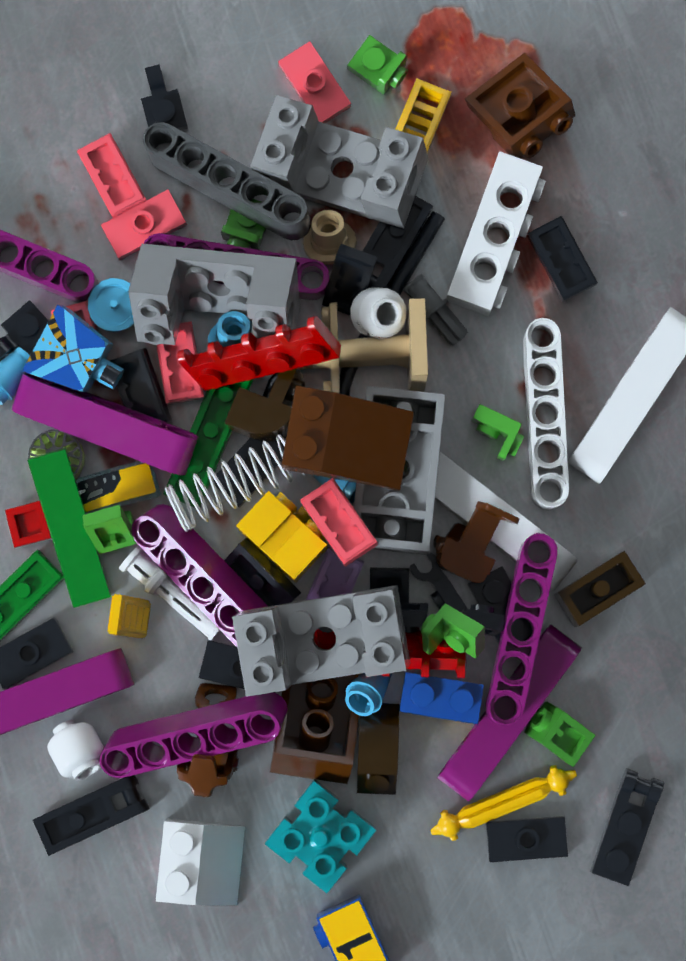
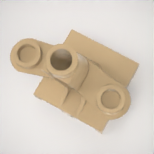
(400, 350)

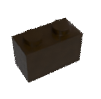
(599, 589)

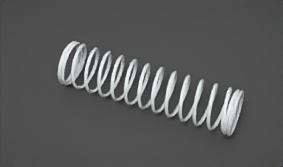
(178, 508)

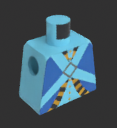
(73, 353)

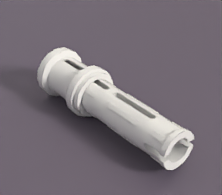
(158, 582)

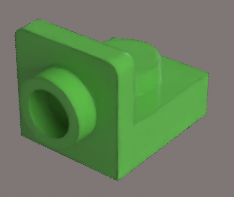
(378, 65)
(243, 231)
(494, 424)
(109, 528)
(456, 629)
(559, 733)

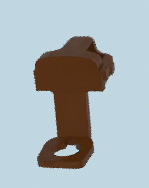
(464, 546)
(208, 771)

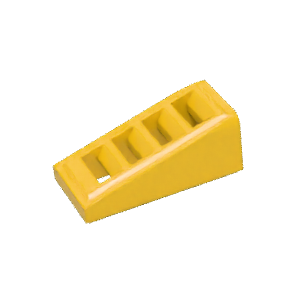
(429, 92)
(129, 616)

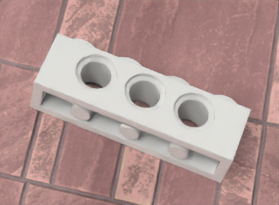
(508, 175)

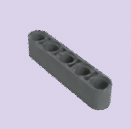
(235, 195)

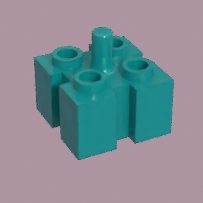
(320, 836)

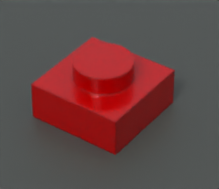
(27, 524)

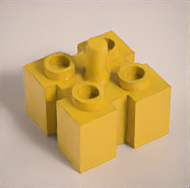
(284, 534)

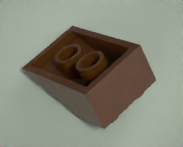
(347, 438)
(317, 732)

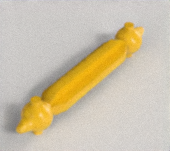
(503, 802)

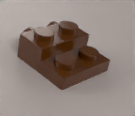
(522, 107)

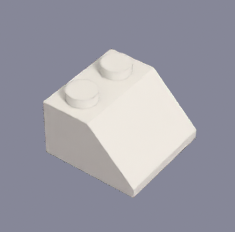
(200, 863)

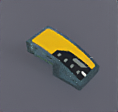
(118, 486)

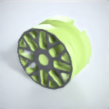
(56, 439)

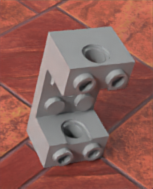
(303, 153)
(185, 278)
(404, 517)
(280, 647)

